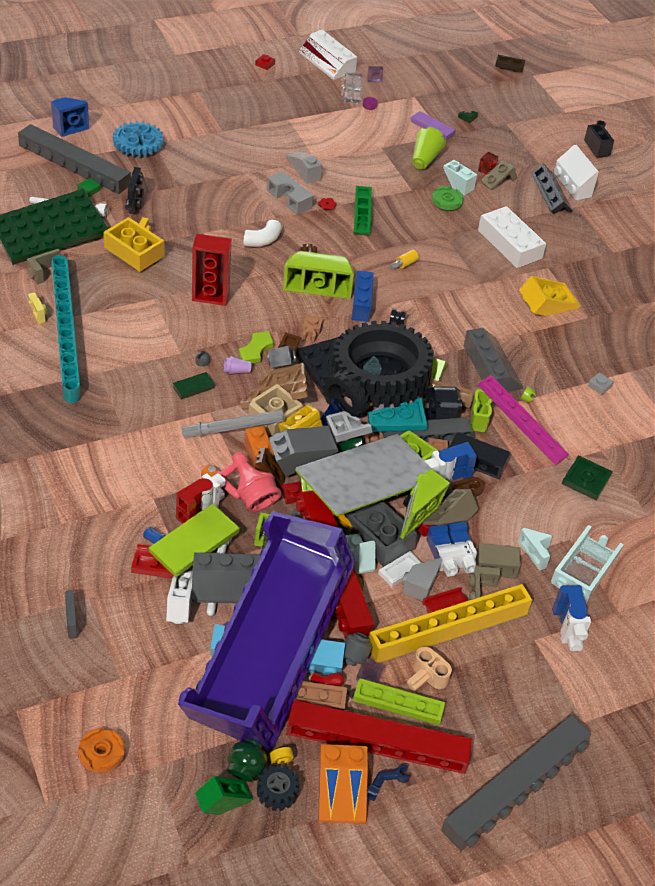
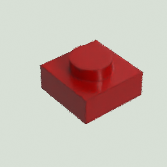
(265, 62)
(291, 492)

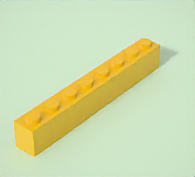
(449, 623)

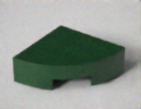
(467, 116)

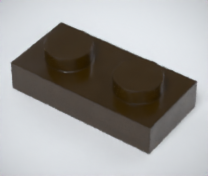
(510, 63)

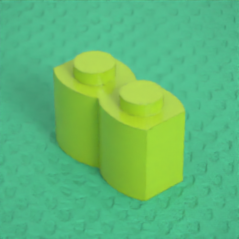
(480, 411)

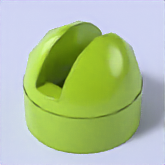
(527, 393)

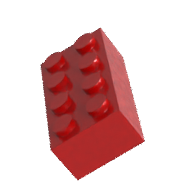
(211, 269)

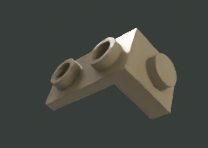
(500, 172)
(39, 263)
(482, 577)

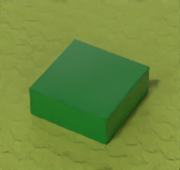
(90, 186)

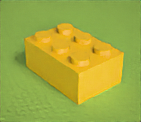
(134, 244)

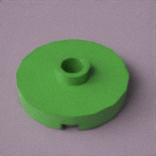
(447, 198)

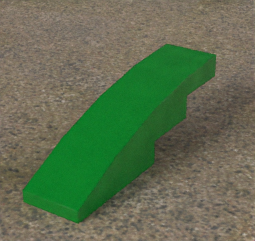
(362, 210)

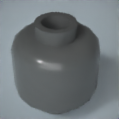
(356, 648)

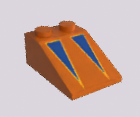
(342, 784)

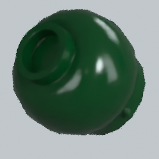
(246, 760)

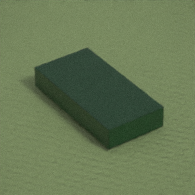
(193, 385)

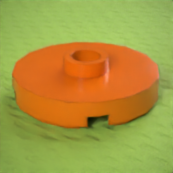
(101, 740)

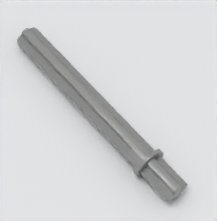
(232, 423)

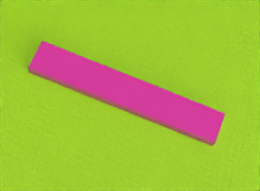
(523, 420)

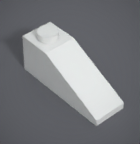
(180, 598)

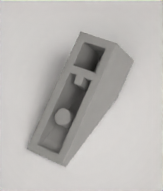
(306, 165)

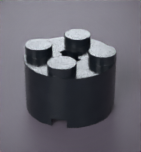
(442, 402)

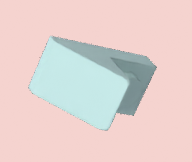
(536, 546)
(363, 553)

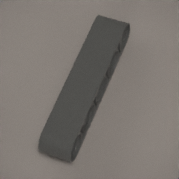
(441, 429)

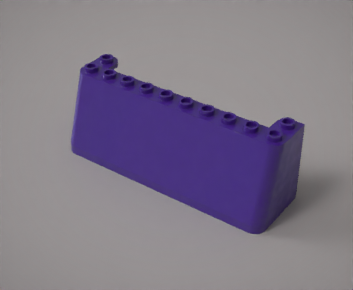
(272, 631)

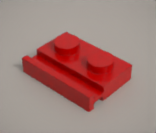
(147, 564)
(444, 600)

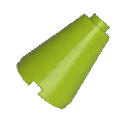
(427, 146)

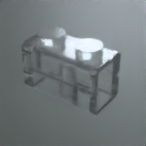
(351, 88)

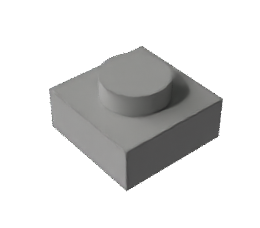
(600, 383)

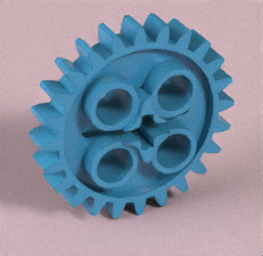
(129, 137)

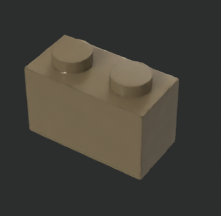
(499, 556)

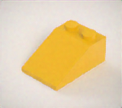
(548, 296)

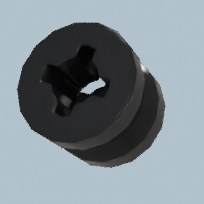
(397, 316)

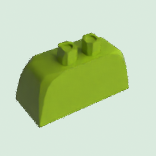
(318, 274)

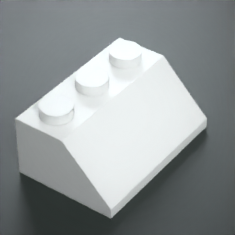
(576, 173)

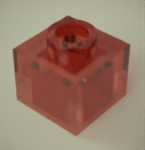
(488, 163)

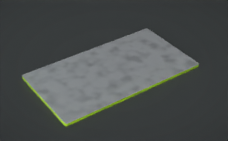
(364, 474)

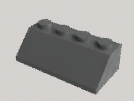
(490, 358)
(221, 576)

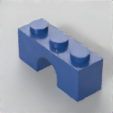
(362, 296)

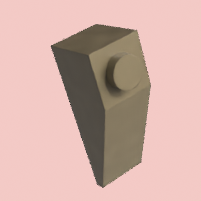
(455, 508)

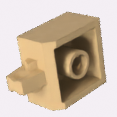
(272, 400)

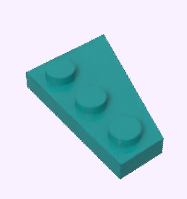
(400, 418)

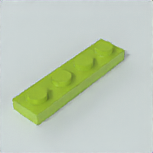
(399, 701)

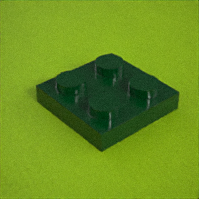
(587, 477)

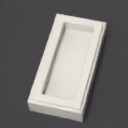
(395, 570)

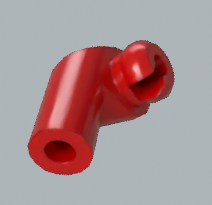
(334, 679)

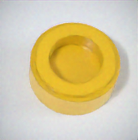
(281, 755)

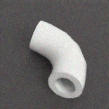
(263, 237)

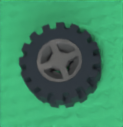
(278, 778)

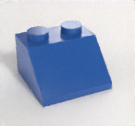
(69, 116)

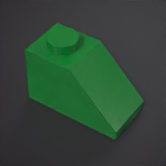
(222, 795)

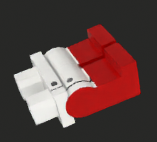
(199, 496)

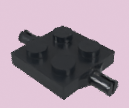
(135, 191)

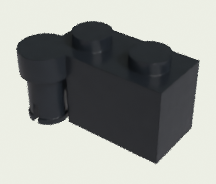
(599, 139)

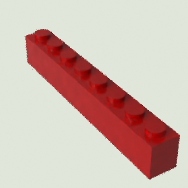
(351, 608)
(380, 736)

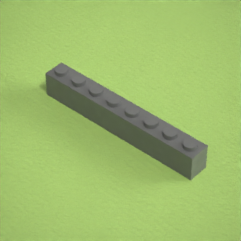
(74, 158)
(515, 784)

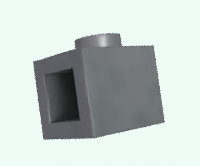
(282, 357)

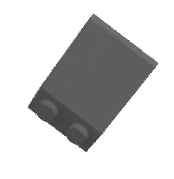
(302, 446)
(381, 524)

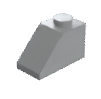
(421, 578)

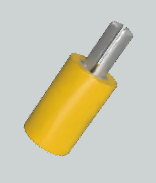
(405, 260)

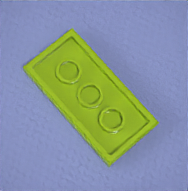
(199, 534)

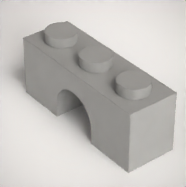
(283, 185)

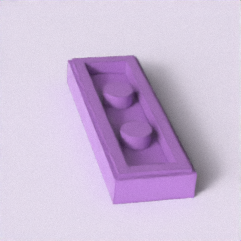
(424, 121)

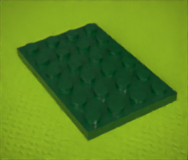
(50, 226)

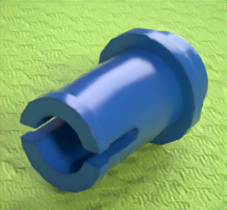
(153, 536)

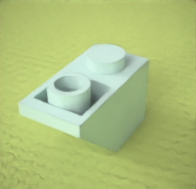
(460, 177)

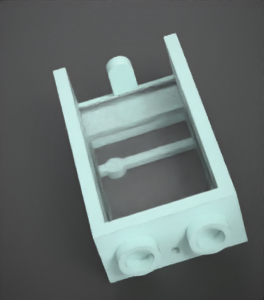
(586, 564)

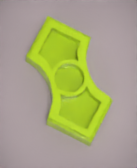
(259, 343)

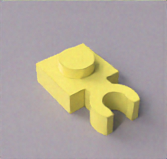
(39, 309)

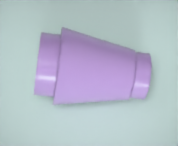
(235, 366)

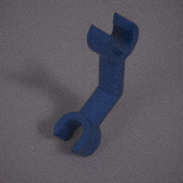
(382, 776)

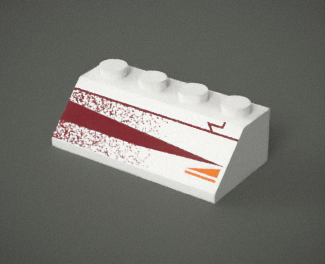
(328, 55)

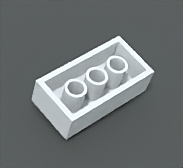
(511, 237)

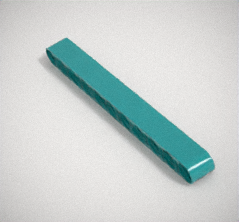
(65, 330)

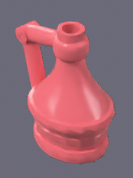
(255, 487)

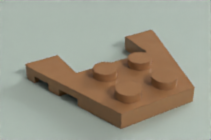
(290, 378)

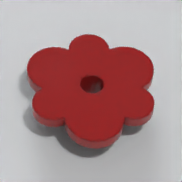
(327, 204)

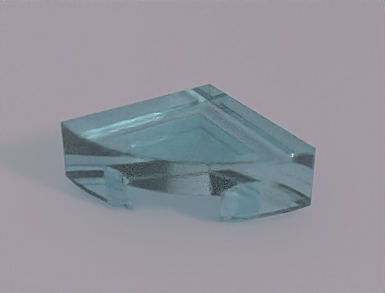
(373, 366)

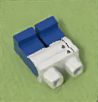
(454, 462)
(453, 547)
(572, 612)

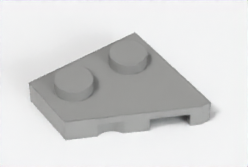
(346, 426)

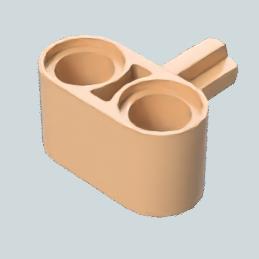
(429, 670)

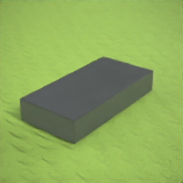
(70, 614)

